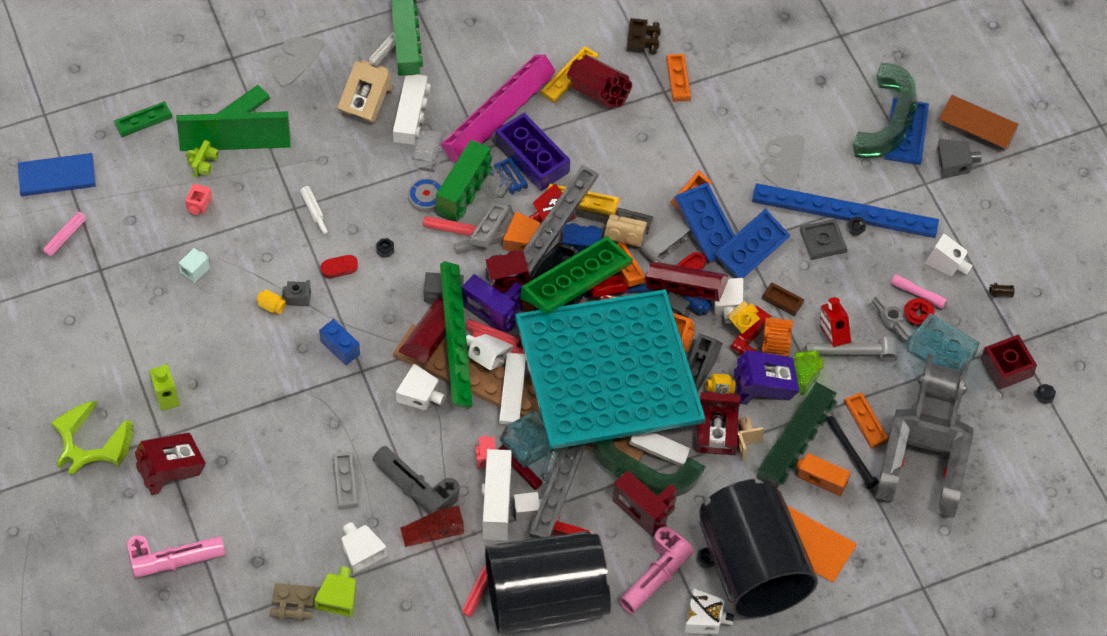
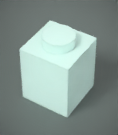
(194, 265)

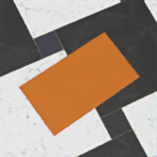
(824, 547)

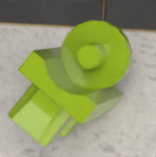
(198, 158)

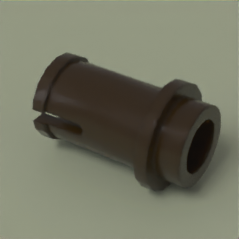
(1001, 290)

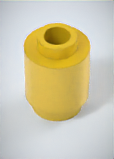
(271, 302)

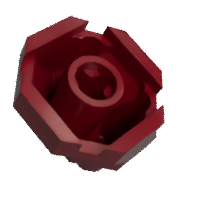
(599, 81)

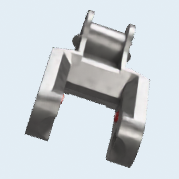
(932, 426)

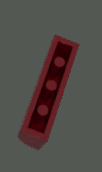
(686, 281)
(427, 334)

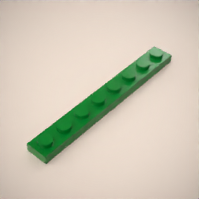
(456, 335)

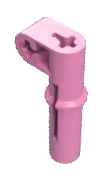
(171, 557)
(660, 570)

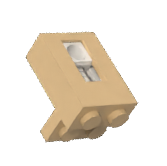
(377, 79)

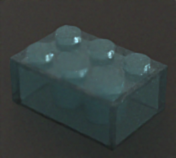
(945, 342)

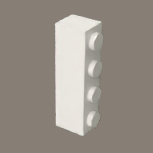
(411, 108)

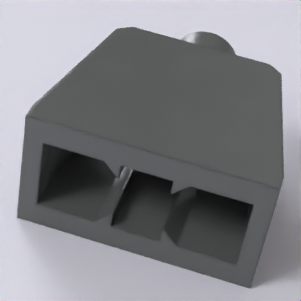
(955, 157)

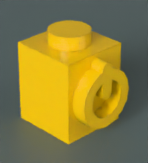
(744, 316)

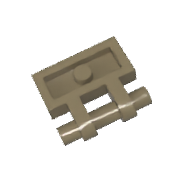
(293, 596)

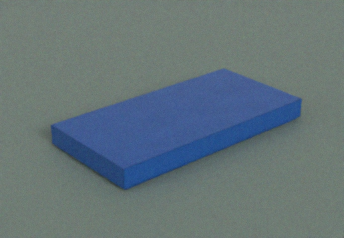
(912, 147)
(56, 174)
(705, 219)
(752, 245)

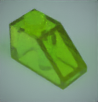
(807, 368)

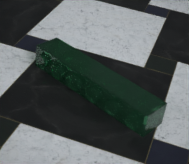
(797, 434)

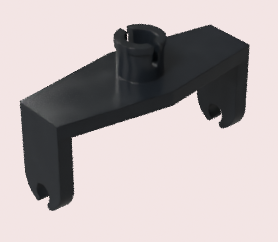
(552, 259)

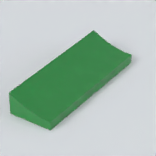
(234, 130)
(575, 276)

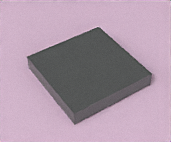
(823, 239)

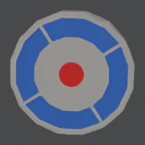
(423, 194)

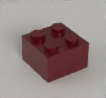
(507, 270)
(1008, 361)

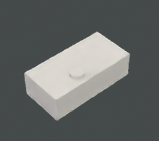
(496, 494)

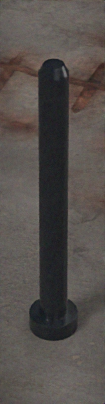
(870, 481)

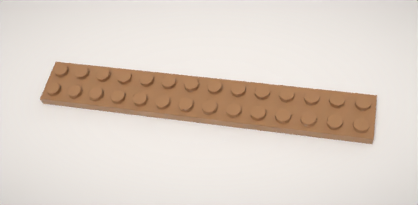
(489, 386)

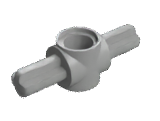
(895, 312)

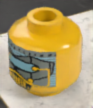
(720, 384)

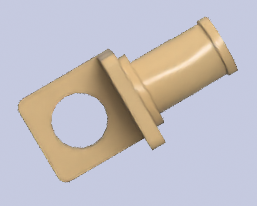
(748, 435)

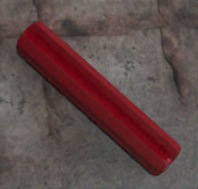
(529, 476)

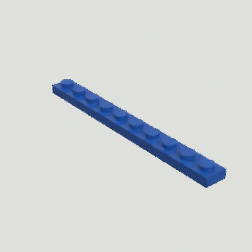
(845, 210)

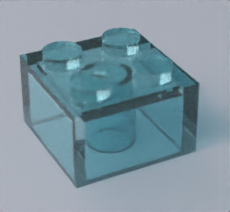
(526, 439)

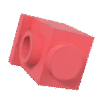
(198, 199)
(481, 451)

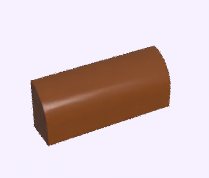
(979, 122)

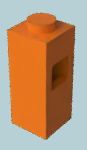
(823, 474)

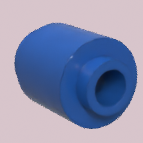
(699, 305)

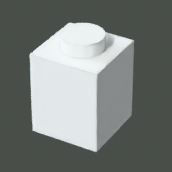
(526, 506)

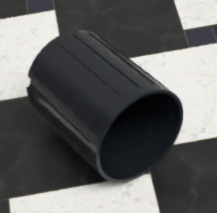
(756, 549)
(547, 582)

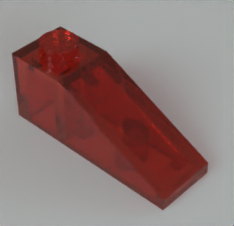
(435, 526)

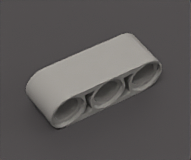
(666, 241)

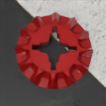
(913, 306)

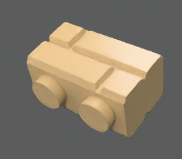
(626, 230)

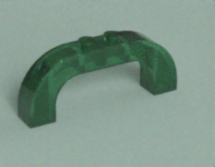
(885, 141)
(620, 463)

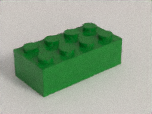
(463, 181)

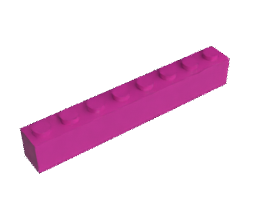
(500, 105)

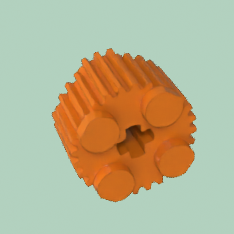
(777, 336)

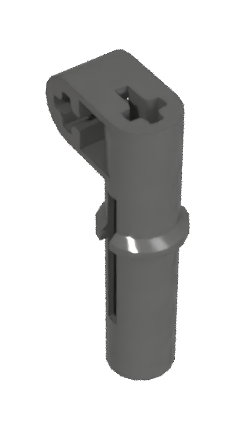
(415, 484)

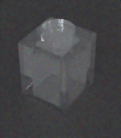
(497, 183)

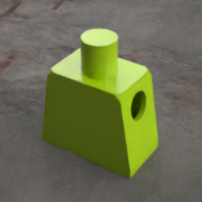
(163, 382)
(337, 593)

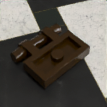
(637, 36)

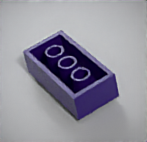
(532, 151)

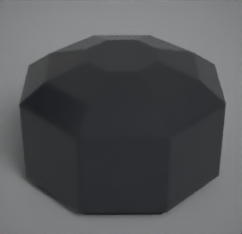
(857, 225)
(385, 247)
(1045, 393)
(704, 558)

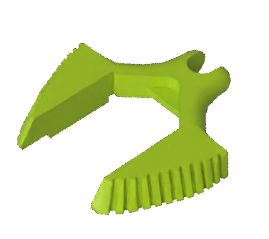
(113, 451)

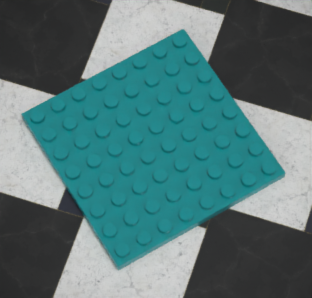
(609, 369)

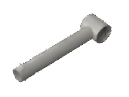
(886, 349)

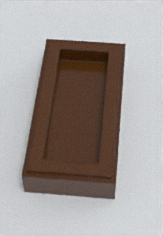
(783, 299)

